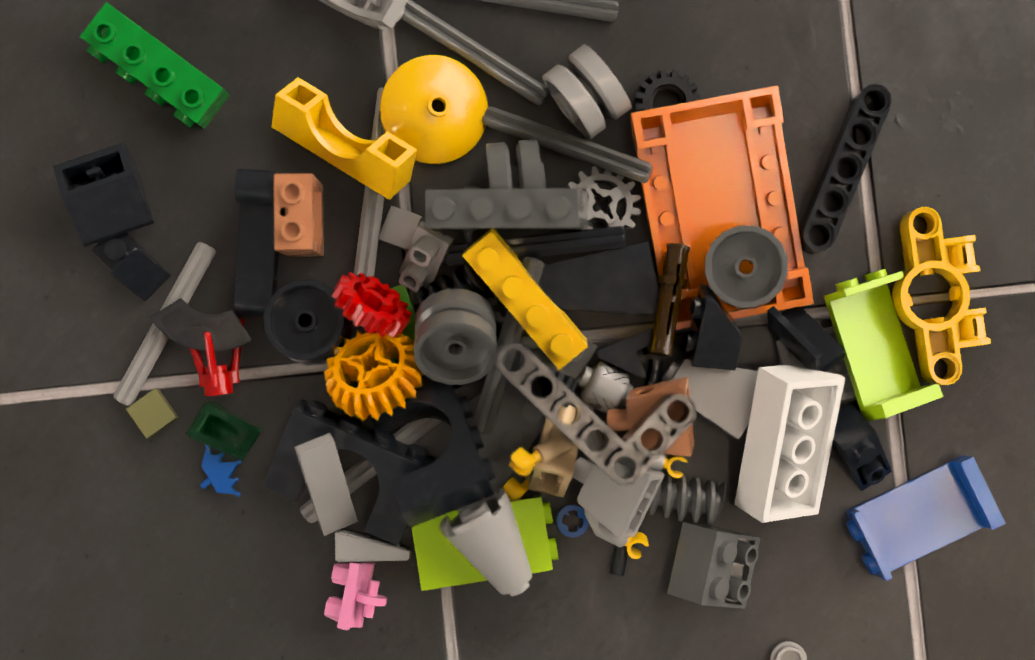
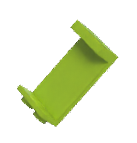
(876, 347)
(444, 566)

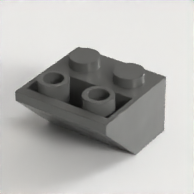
(713, 566)

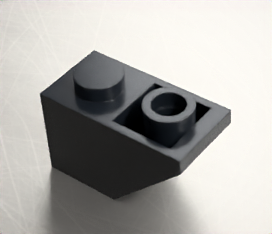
(713, 334)
(859, 448)

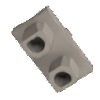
(424, 258)

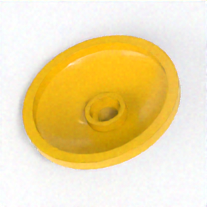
(409, 113)

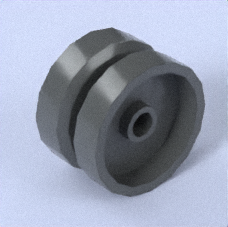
(525, 174)
(762, 251)
(455, 336)

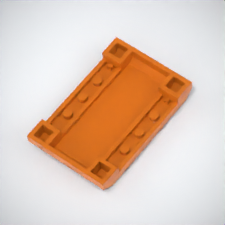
(718, 169)

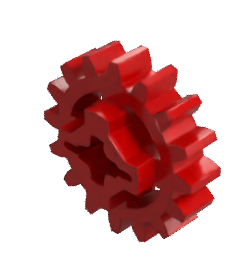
(371, 304)

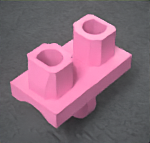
(359, 594)

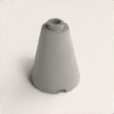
(491, 542)

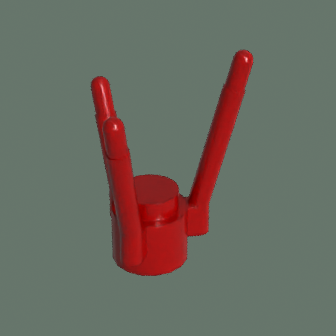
(216, 378)

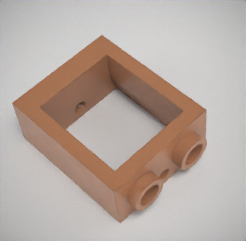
(302, 228)

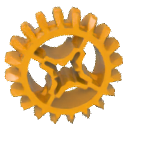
(379, 381)

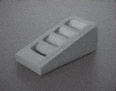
(364, 548)

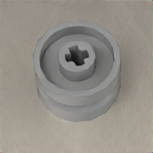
(587, 91)

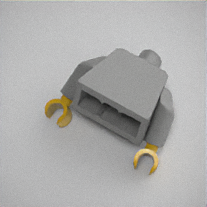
(619, 509)

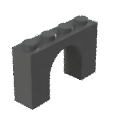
(506, 209)

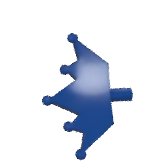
(219, 473)

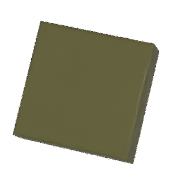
(152, 413)

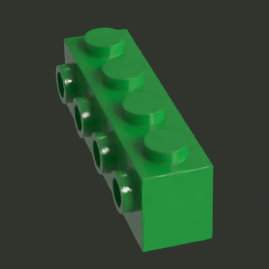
(155, 66)

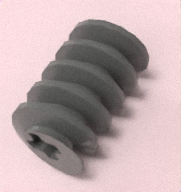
(689, 498)

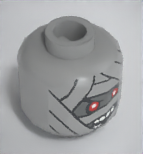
(604, 386)

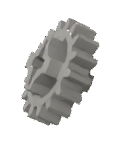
(614, 196)

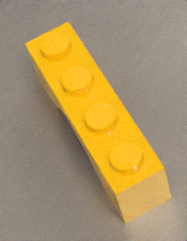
(307, 118)
(525, 299)

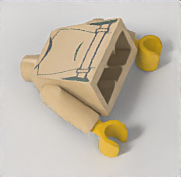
(550, 465)

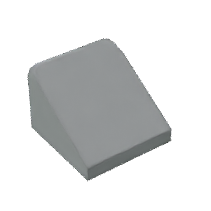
(399, 227)

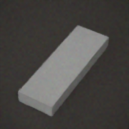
(326, 484)

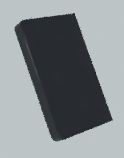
(804, 338)

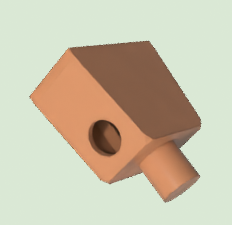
(641, 400)

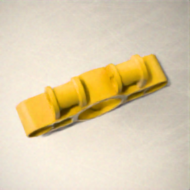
(960, 327)

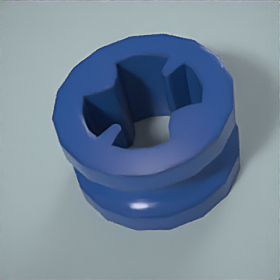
(563, 528)

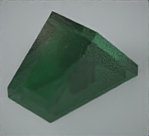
(223, 430)

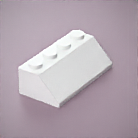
(788, 442)

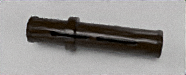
(669, 299)

